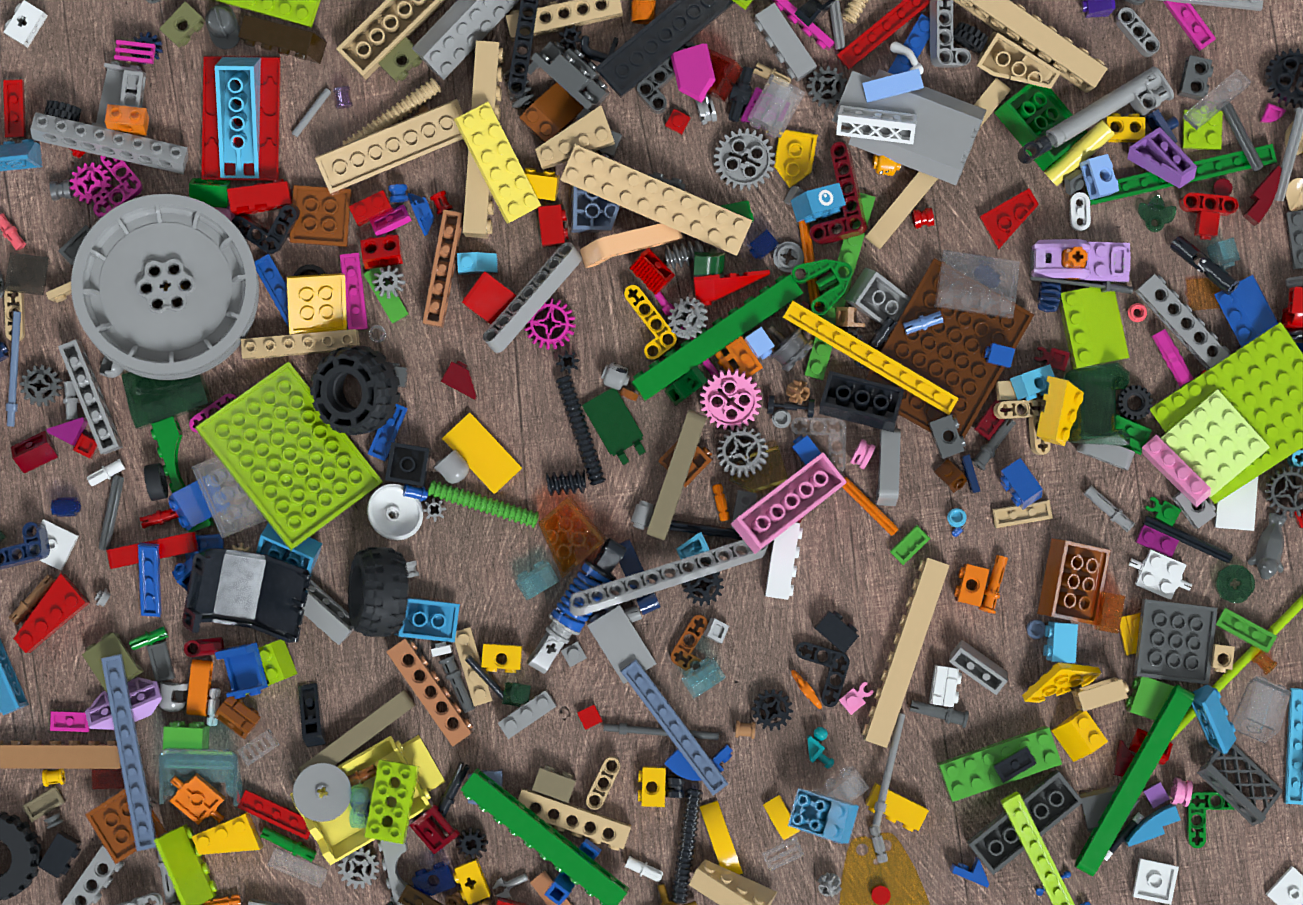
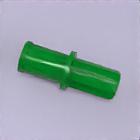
(148, 638)

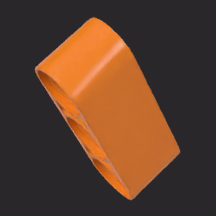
(199, 687)

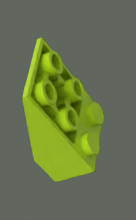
(276, 662)

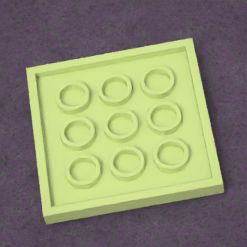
(1215, 441)

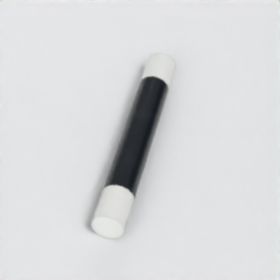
(1124, 834)

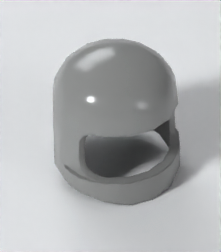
(452, 467)
(167, 690)

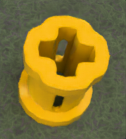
(53, 777)

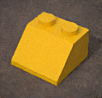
(1079, 735)

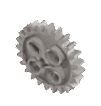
(750, 143)

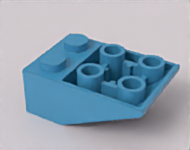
(823, 816)

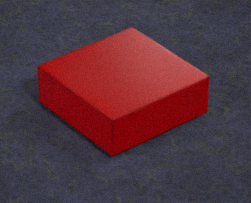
(85, 445)
(589, 716)

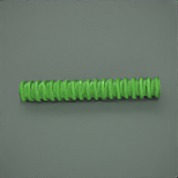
(483, 503)

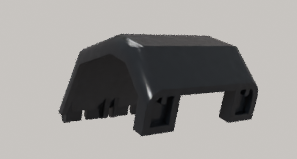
(246, 592)

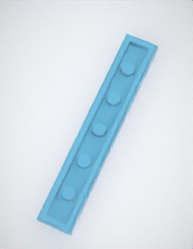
(1294, 754)

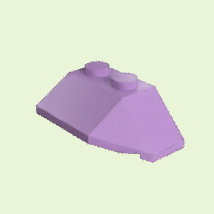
(144, 699)

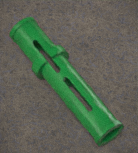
(289, 844)

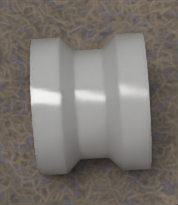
(411, 567)

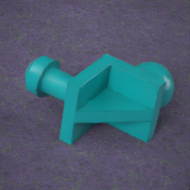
(815, 748)

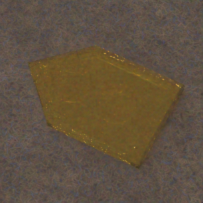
(771, 475)

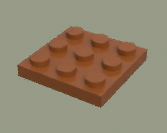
(322, 216)
(114, 826)

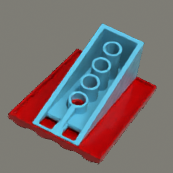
(241, 117)

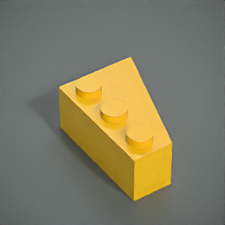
(230, 836)

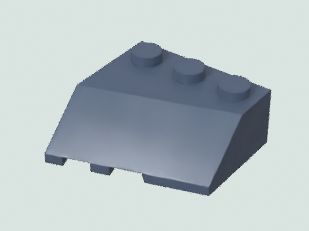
(591, 212)

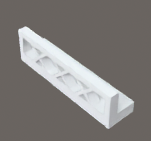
(863, 116)

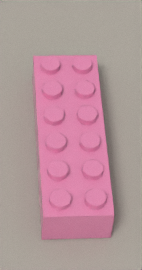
(788, 503)

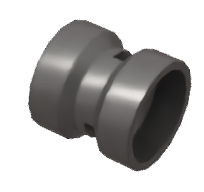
(62, 189)

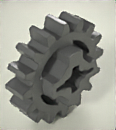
(821, 80)
(40, 393)

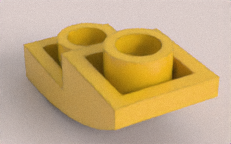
(780, 817)

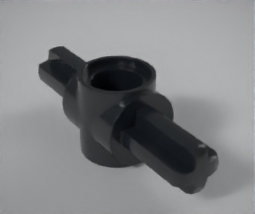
(740, 94)

